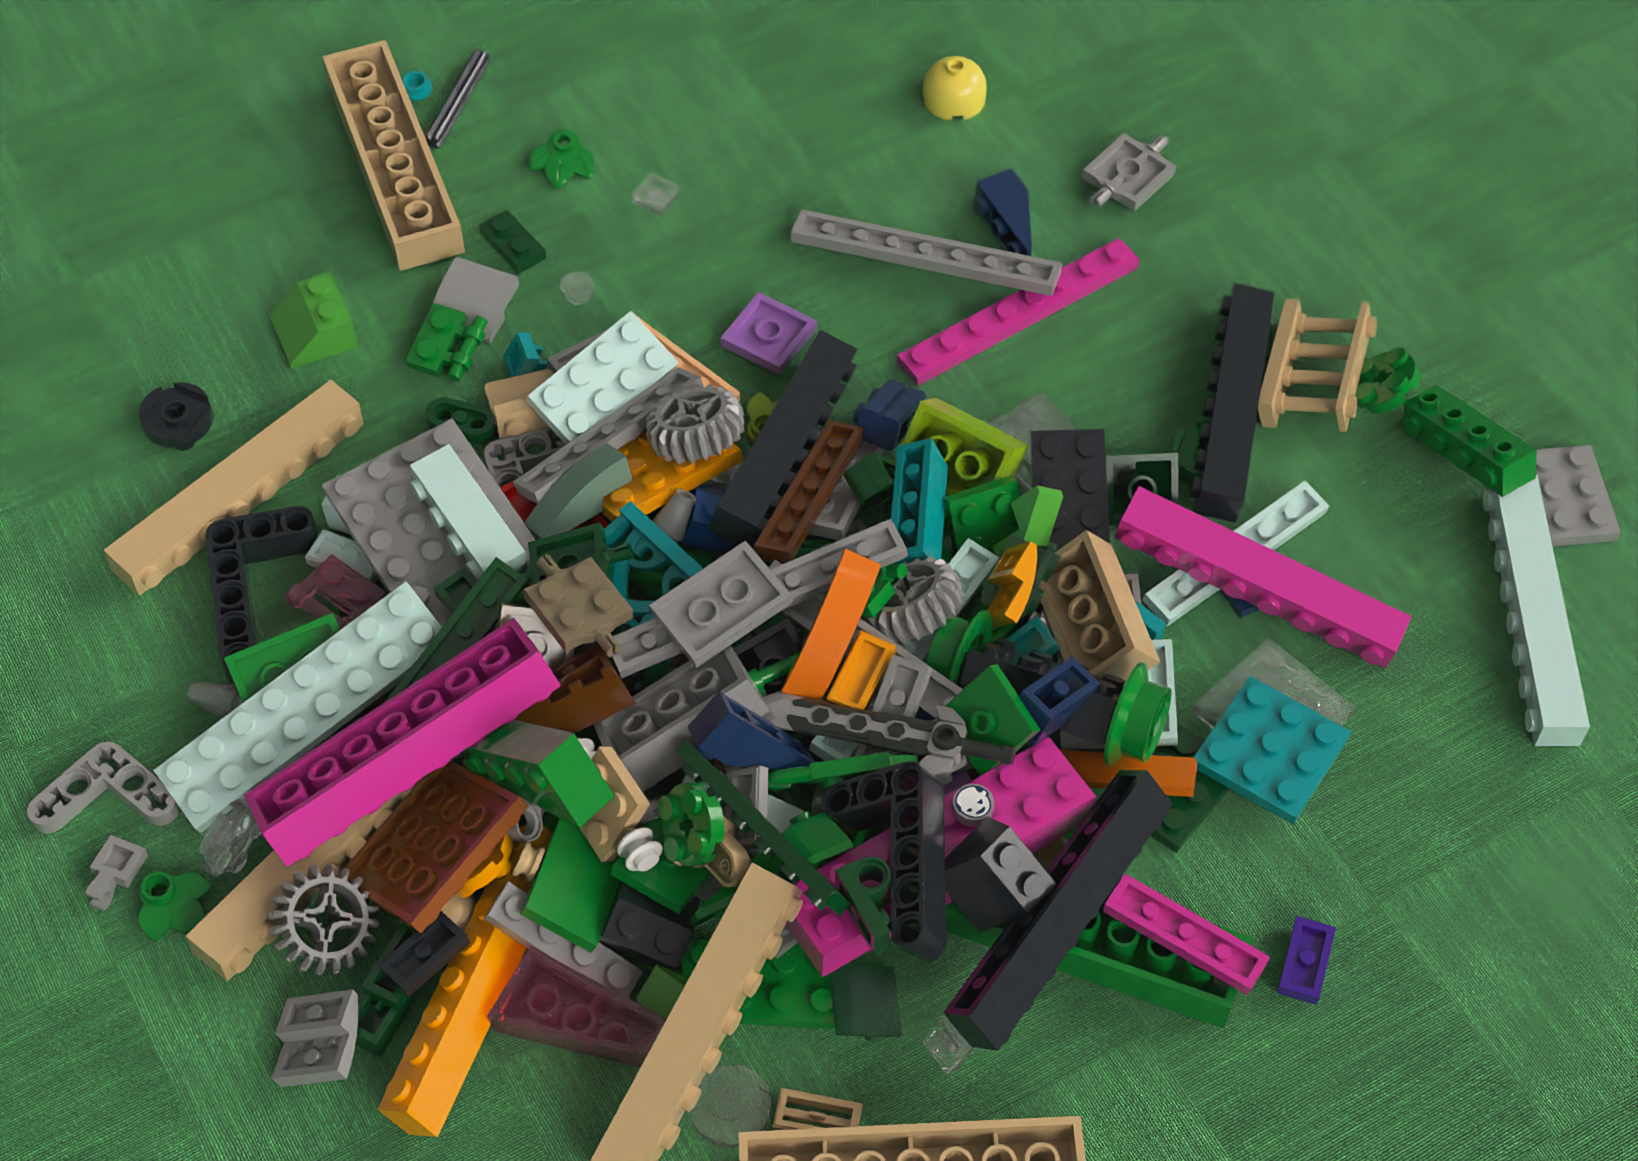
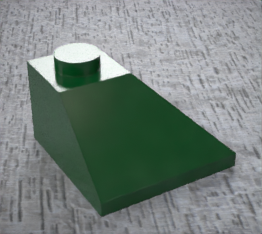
(1140, 467)

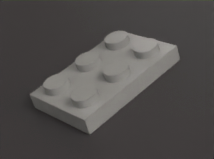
(1575, 497)
(720, 604)

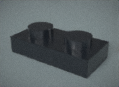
(424, 954)

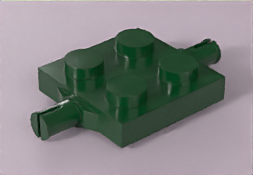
(573, 547)

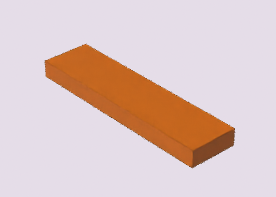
(1173, 774)

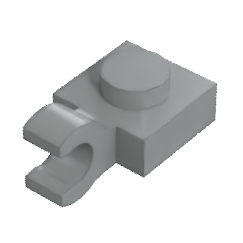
(115, 864)

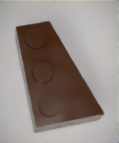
(587, 693)

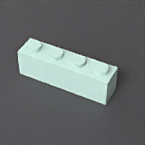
(465, 513)

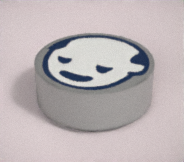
(972, 804)

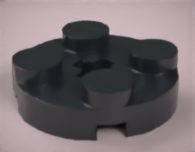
(178, 432)

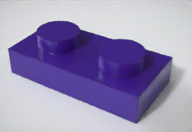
(1306, 960)

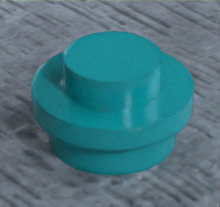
(417, 85)

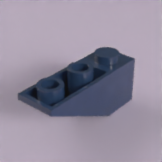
(1005, 206)

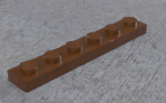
(809, 492)

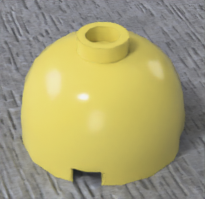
(954, 88)

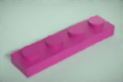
(1186, 934)

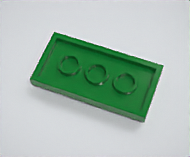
(789, 992)

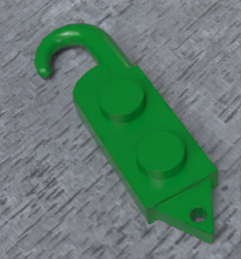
(834, 771)

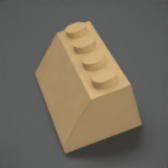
(1095, 610)

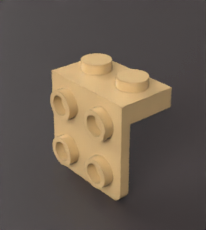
(508, 404)

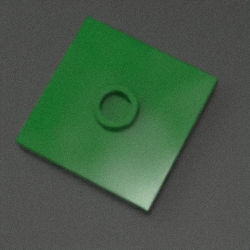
(993, 714)
(666, 881)

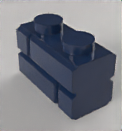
(888, 414)

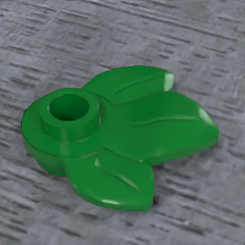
(562, 161)
(175, 908)

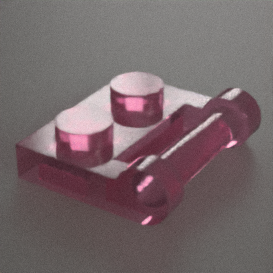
(339, 586)

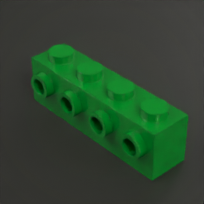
(1470, 440)

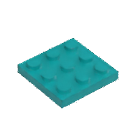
(1271, 749)

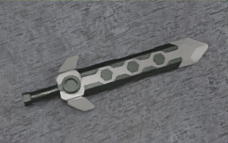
(938, 743)

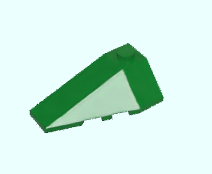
(813, 836)

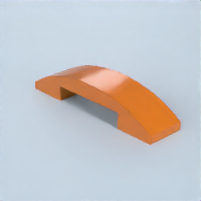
(832, 626)

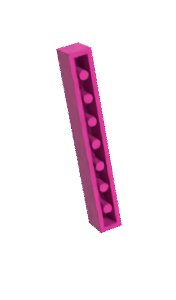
(1262, 577)

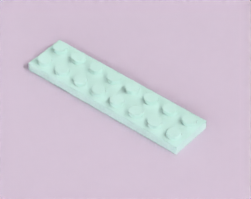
(299, 707)

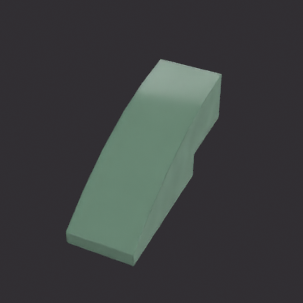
(579, 492)

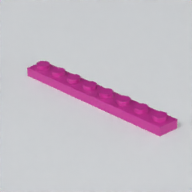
(1015, 313)

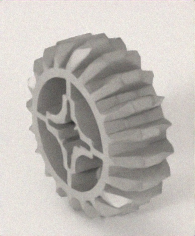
(695, 424)
(921, 601)
(322, 937)

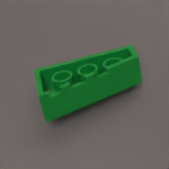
(543, 768)

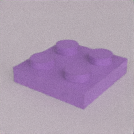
(768, 333)

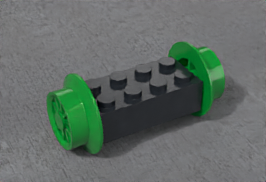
(1116, 714)

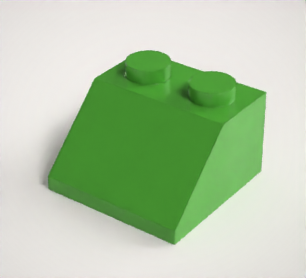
(313, 321)

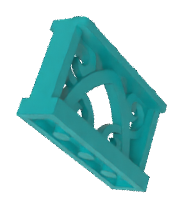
(643, 537)

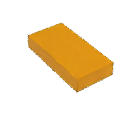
(862, 672)

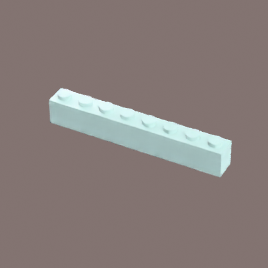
(1537, 617)

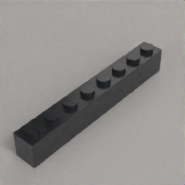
(1233, 403)
(782, 440)
(1037, 942)

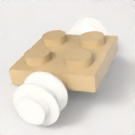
(613, 827)

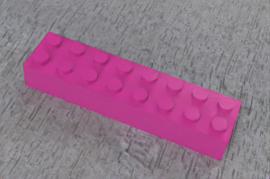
(400, 742)
(1034, 796)

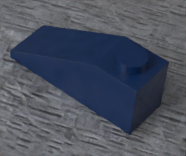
(743, 738)

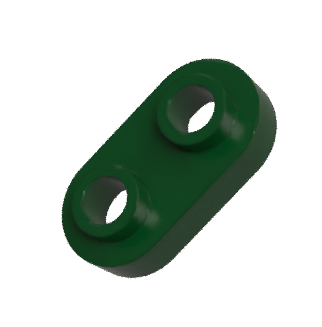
(465, 415)

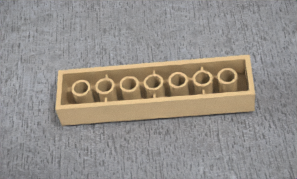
(393, 155)
(943, 1141)

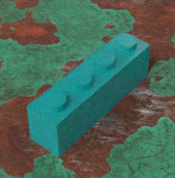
(919, 499)

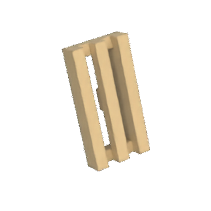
(815, 1101)

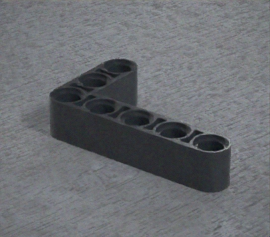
(245, 546)
(915, 807)

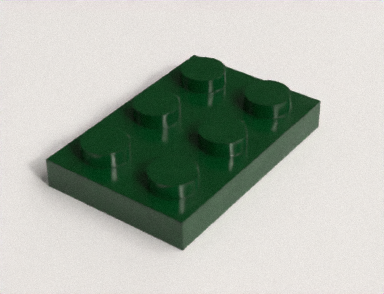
(1187, 812)

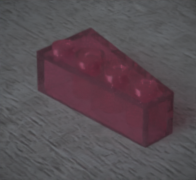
(573, 1012)

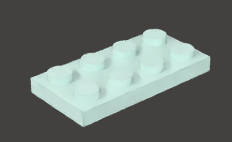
(602, 378)

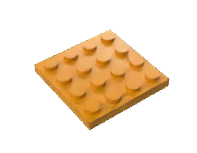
(658, 479)

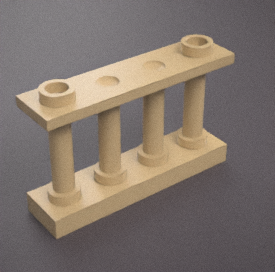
(1288, 348)

